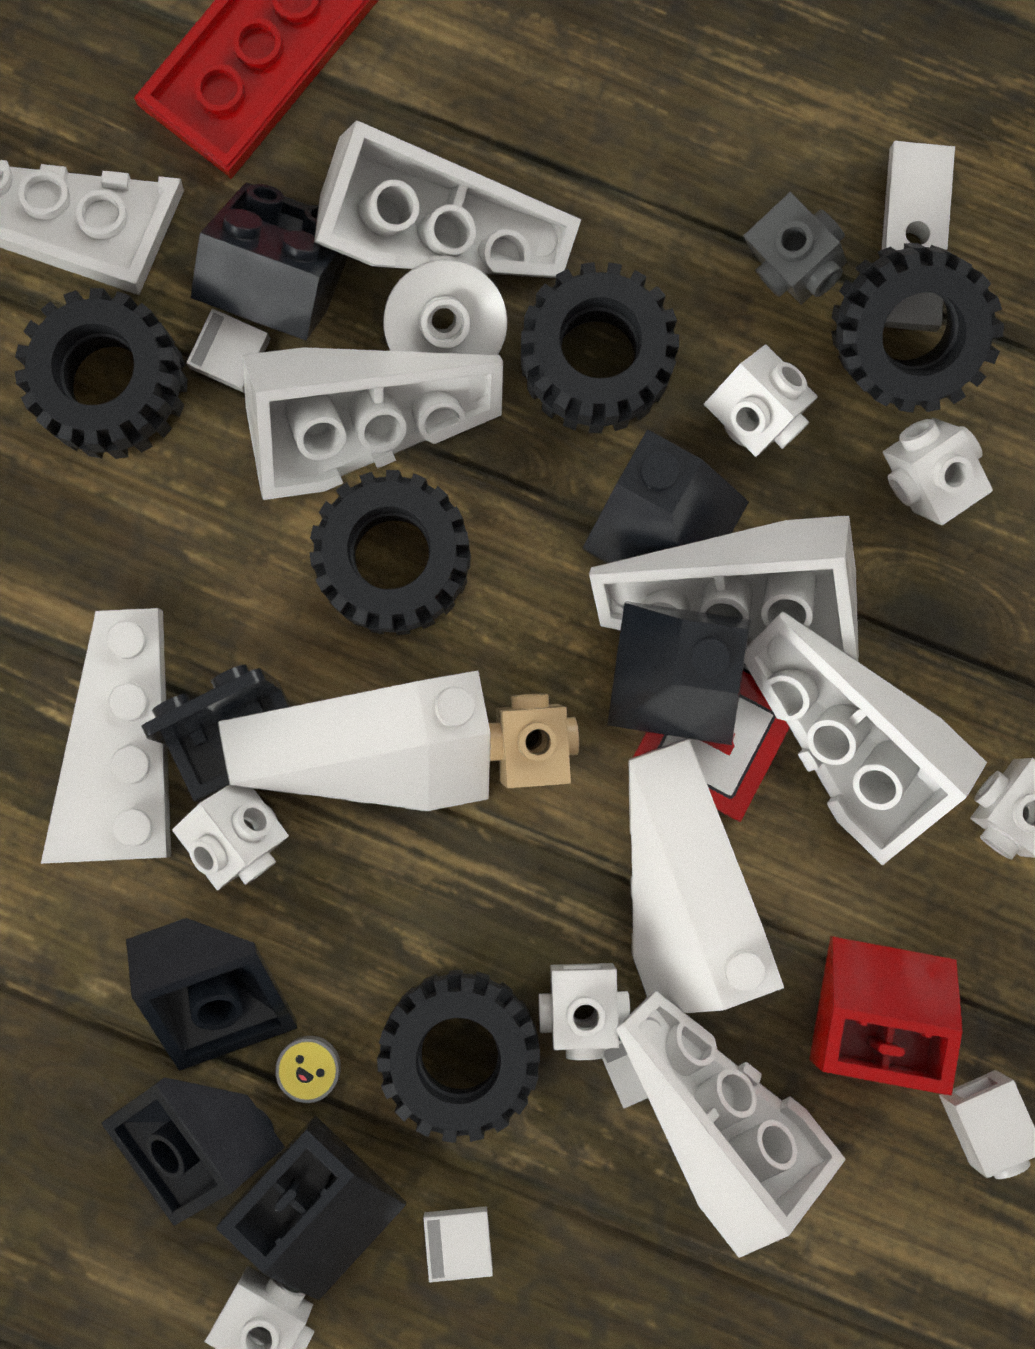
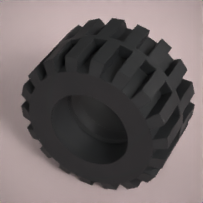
(601, 299)
(72, 335)
(956, 356)
(378, 502)
(450, 1109)

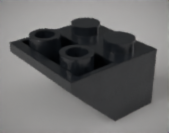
(264, 262)
(311, 1212)

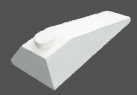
(412, 207)
(342, 409)
(388, 746)
(691, 906)
(740, 1147)

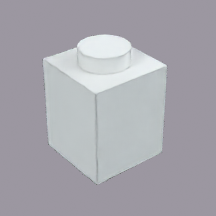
(992, 1125)

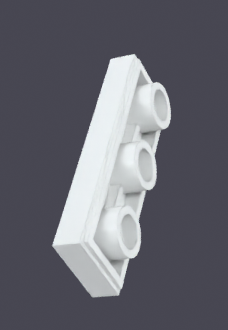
(920, 205)

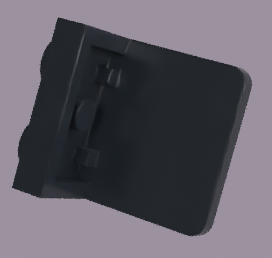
(193, 729)

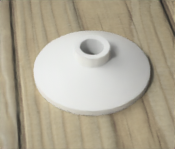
(450, 284)

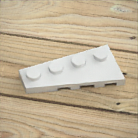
(87, 222)
(111, 776)

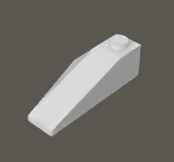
(747, 574)
(872, 746)

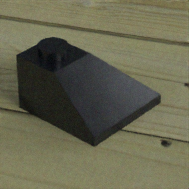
(663, 503)
(678, 672)
(204, 991)
(192, 1143)

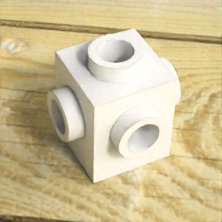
(762, 402)
(937, 469)
(1009, 810)
(231, 835)
(577, 986)
(262, 1316)

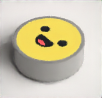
(308, 1069)

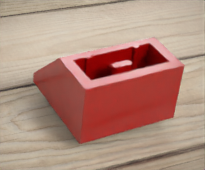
(888, 1016)

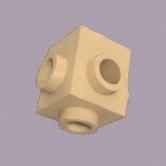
(549, 758)

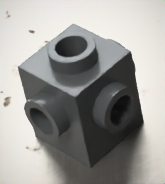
(797, 250)

